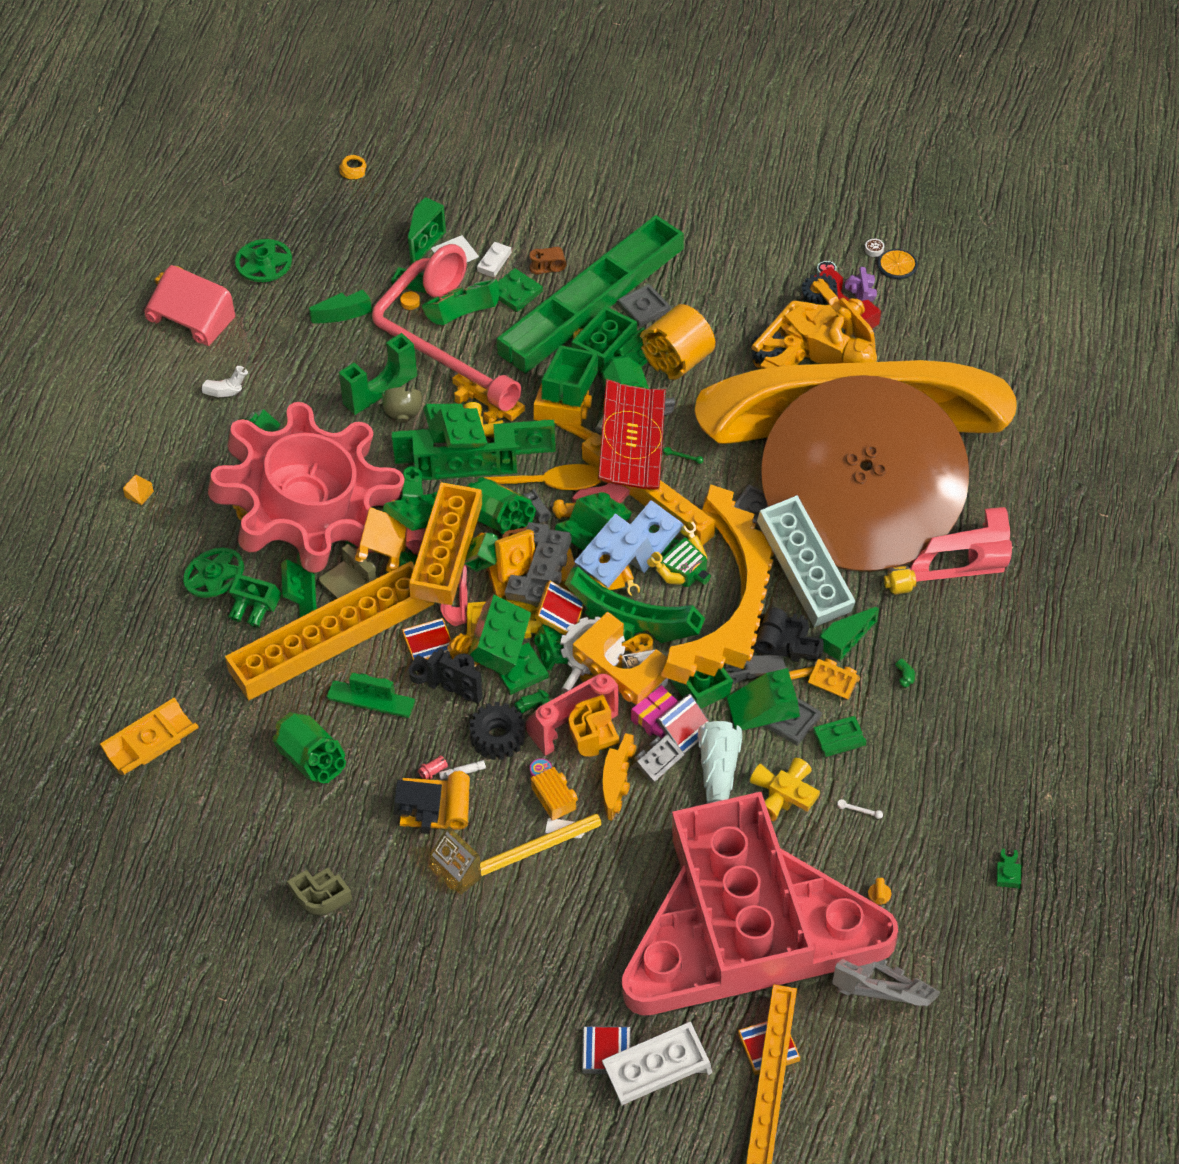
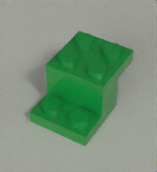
(455, 425)
(590, 517)

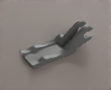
(756, 667)

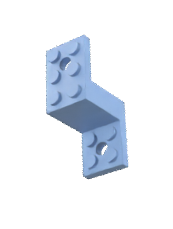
(628, 543)

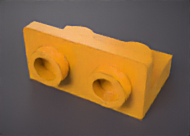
(833, 678)

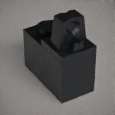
(419, 801)

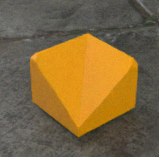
(138, 489)

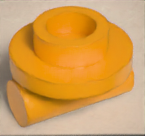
(879, 892)

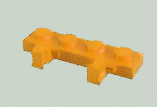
(467, 389)

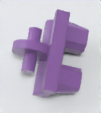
(862, 285)

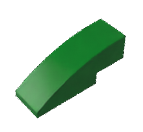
(341, 308)

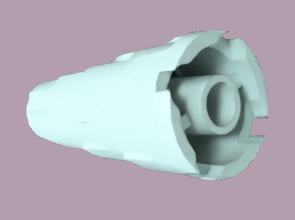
(718, 758)

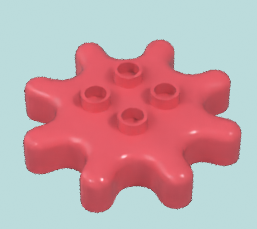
(302, 484)

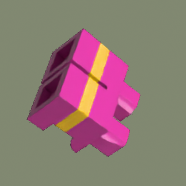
(650, 709)

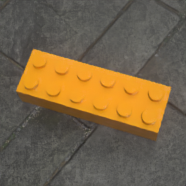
(446, 543)

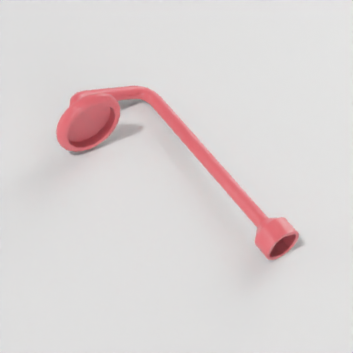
(442, 274)

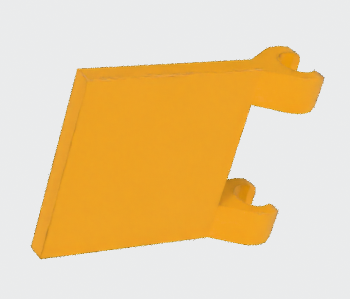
(381, 535)

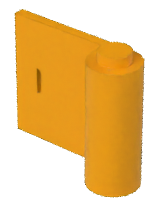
(453, 803)

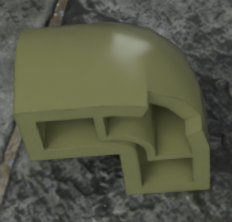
(320, 893)

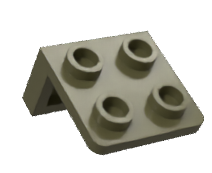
(348, 574)

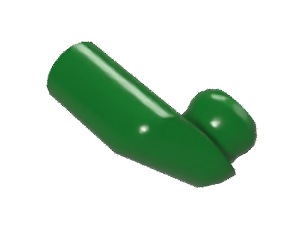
(907, 672)

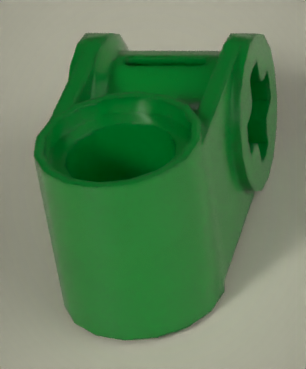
(412, 483)

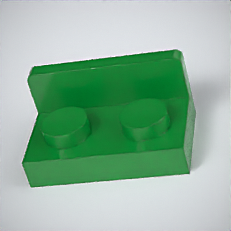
(549, 646)

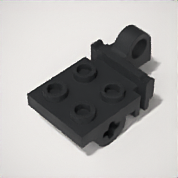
(785, 634)
(454, 675)

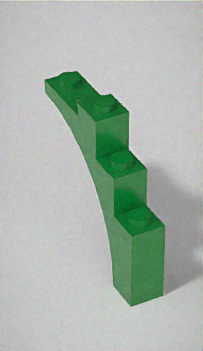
(662, 622)

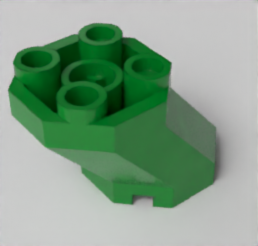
(624, 371)
(503, 507)
(309, 747)

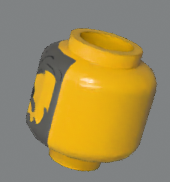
(900, 580)

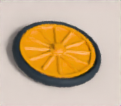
(897, 264)

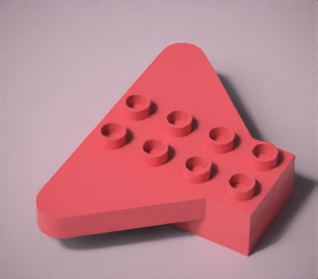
(746, 915)

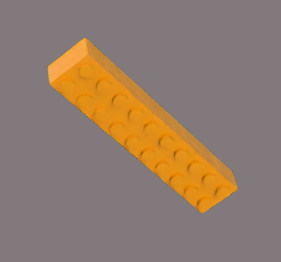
(324, 632)

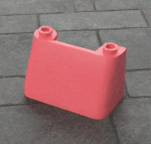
(192, 303)
(556, 712)

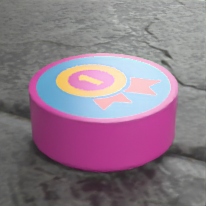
(538, 766)

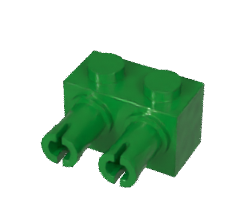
(255, 593)

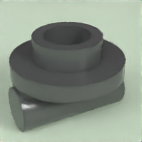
(669, 405)

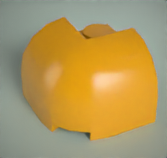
(592, 726)

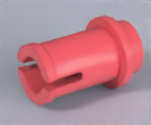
(432, 768)

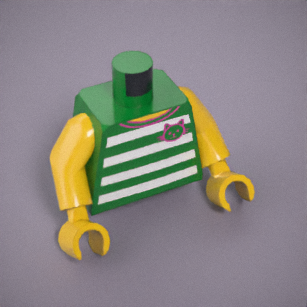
(684, 562)

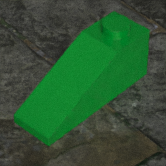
(847, 632)

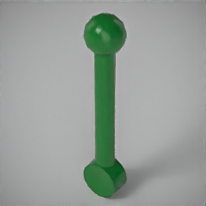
(668, 451)

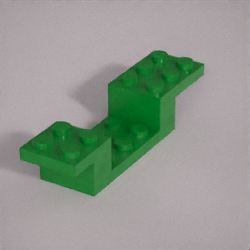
(493, 459)

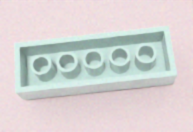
(806, 561)

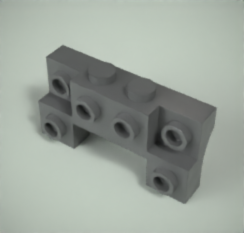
(546, 565)

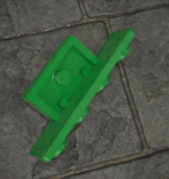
(299, 586)
(371, 694)

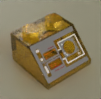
(455, 861)

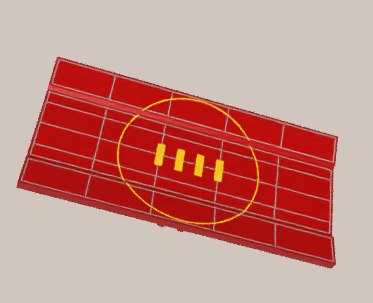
(632, 436)

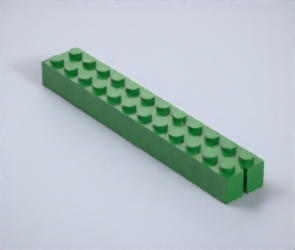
(585, 295)

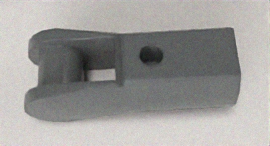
(542, 512)

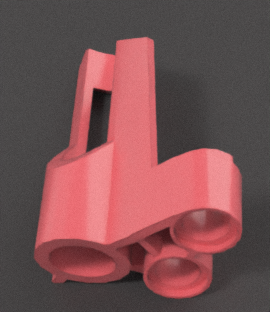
(987, 549)
(453, 615)

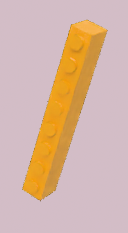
(664, 497)

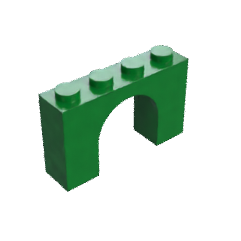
(400, 368)

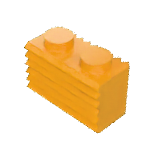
(553, 793)

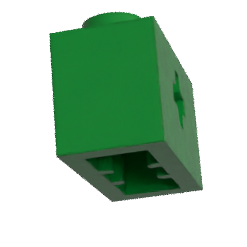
(481, 552)

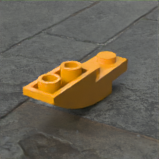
(615, 775)

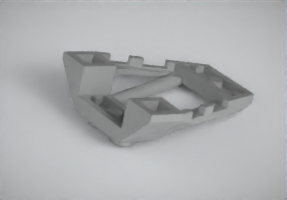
(856, 980)

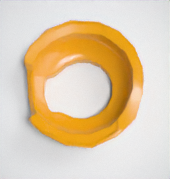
(352, 173)

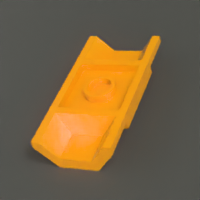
(148, 737)

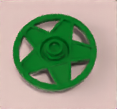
(263, 260)
(213, 572)

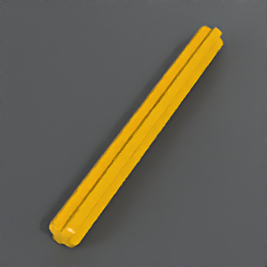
(540, 844)

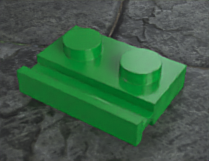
(633, 349)
(839, 736)

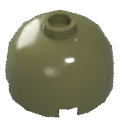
(402, 404)

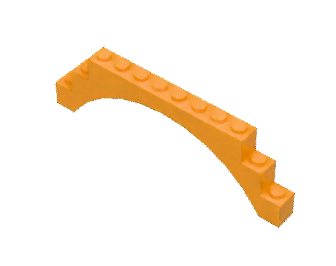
(734, 639)

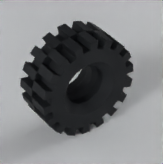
(497, 717)

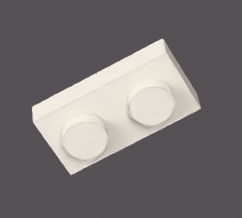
(494, 259)

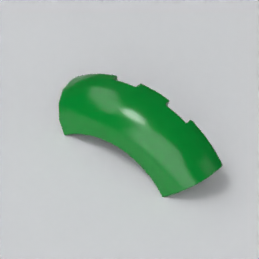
(461, 302)

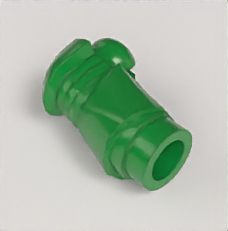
(531, 701)

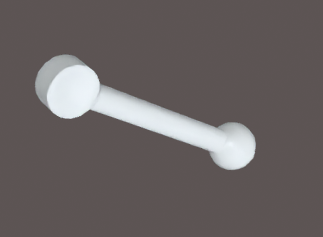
(842, 805)

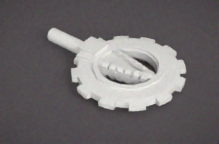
(578, 669)

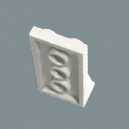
(657, 1063)

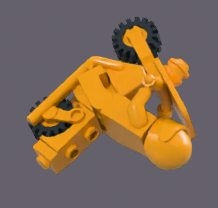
(815, 331)

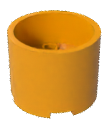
(678, 341)

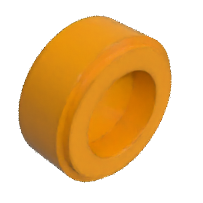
(410, 300)

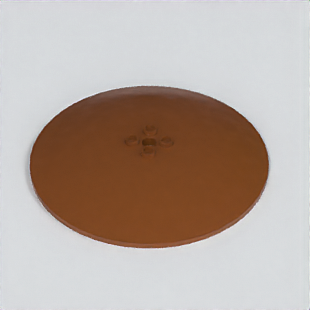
(877, 514)

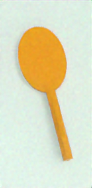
(561, 477)

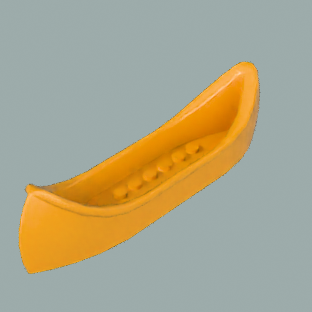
(753, 401)

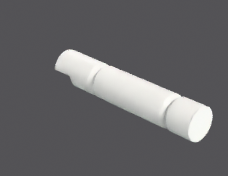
(466, 768)

